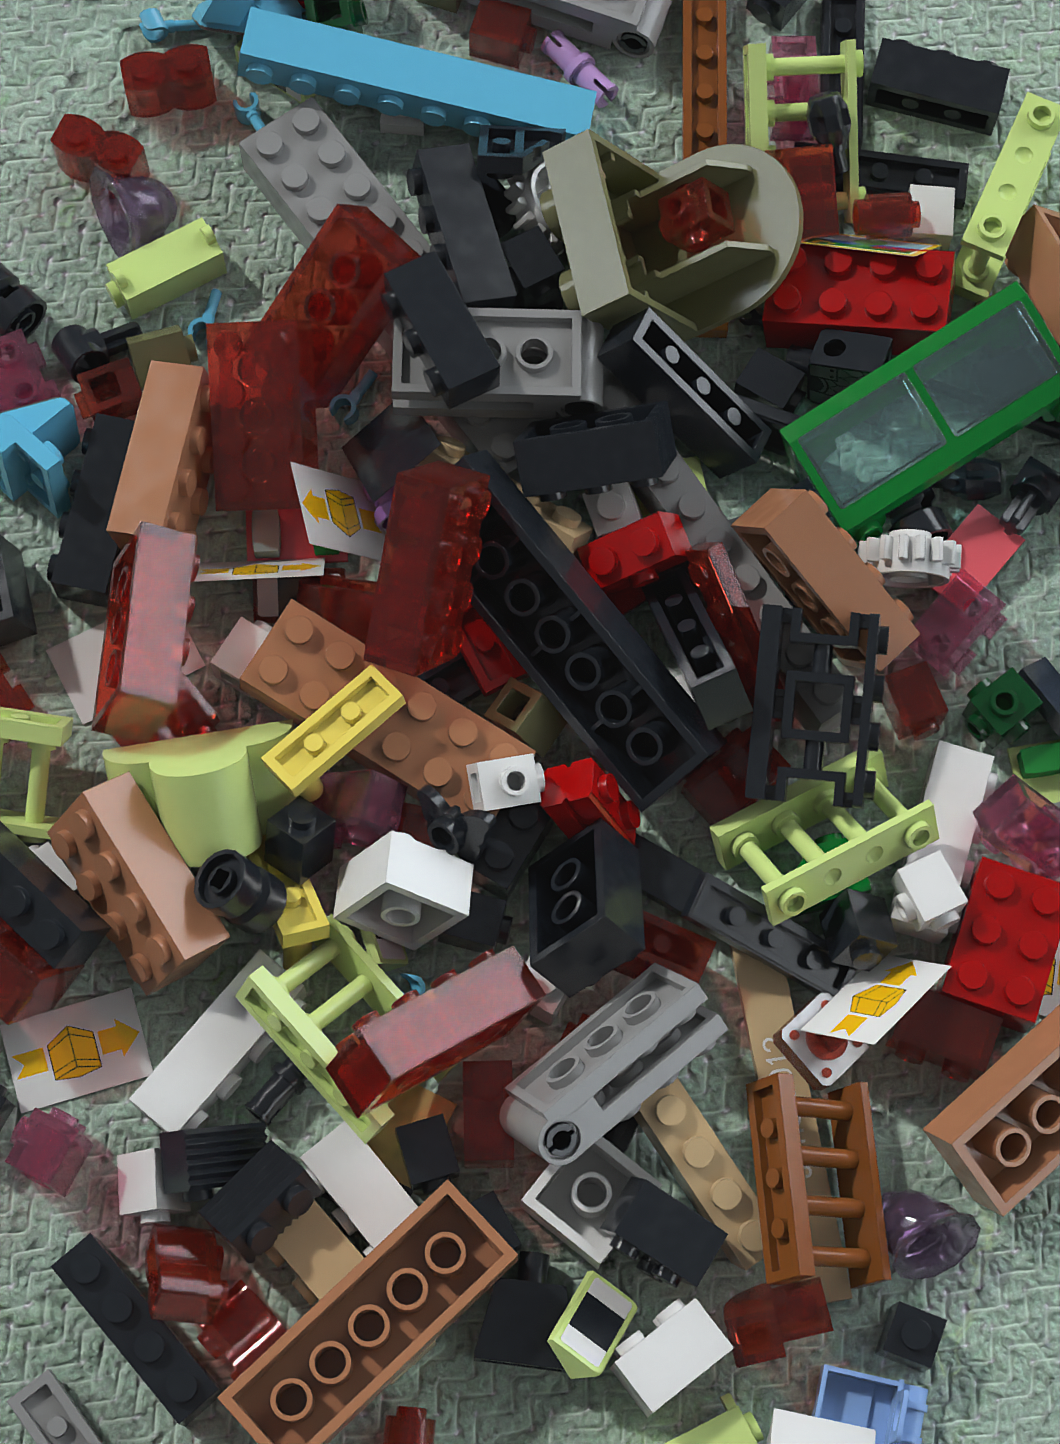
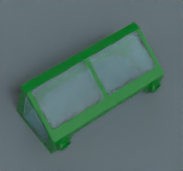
(928, 411)

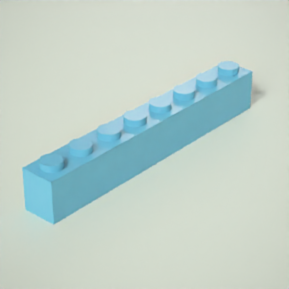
(404, 78)

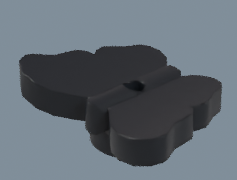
(453, 830)

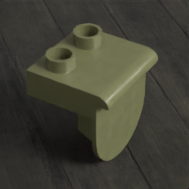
(621, 263)

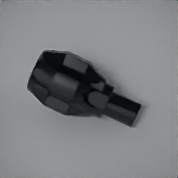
(830, 124)
(974, 481)

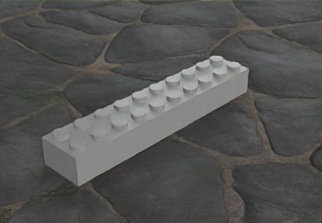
(304, 172)

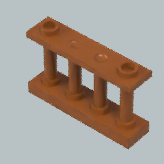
(782, 1187)

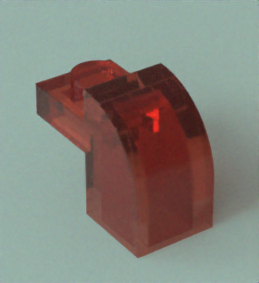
(767, 1317)

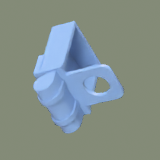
(873, 1403)

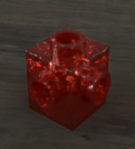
(696, 215)

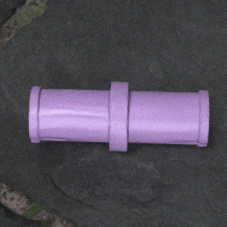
(579, 67)

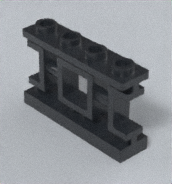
(777, 703)

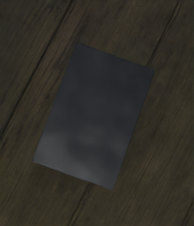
(389, 447)

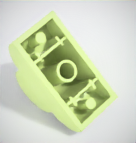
(208, 787)

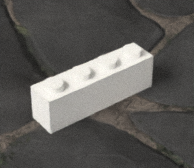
(956, 786)
(209, 1057)
(359, 1185)

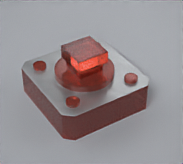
(816, 1056)

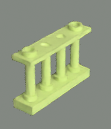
(763, 113)
(1006, 197)
(42, 735)
(808, 802)
(301, 1033)

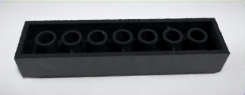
(582, 648)

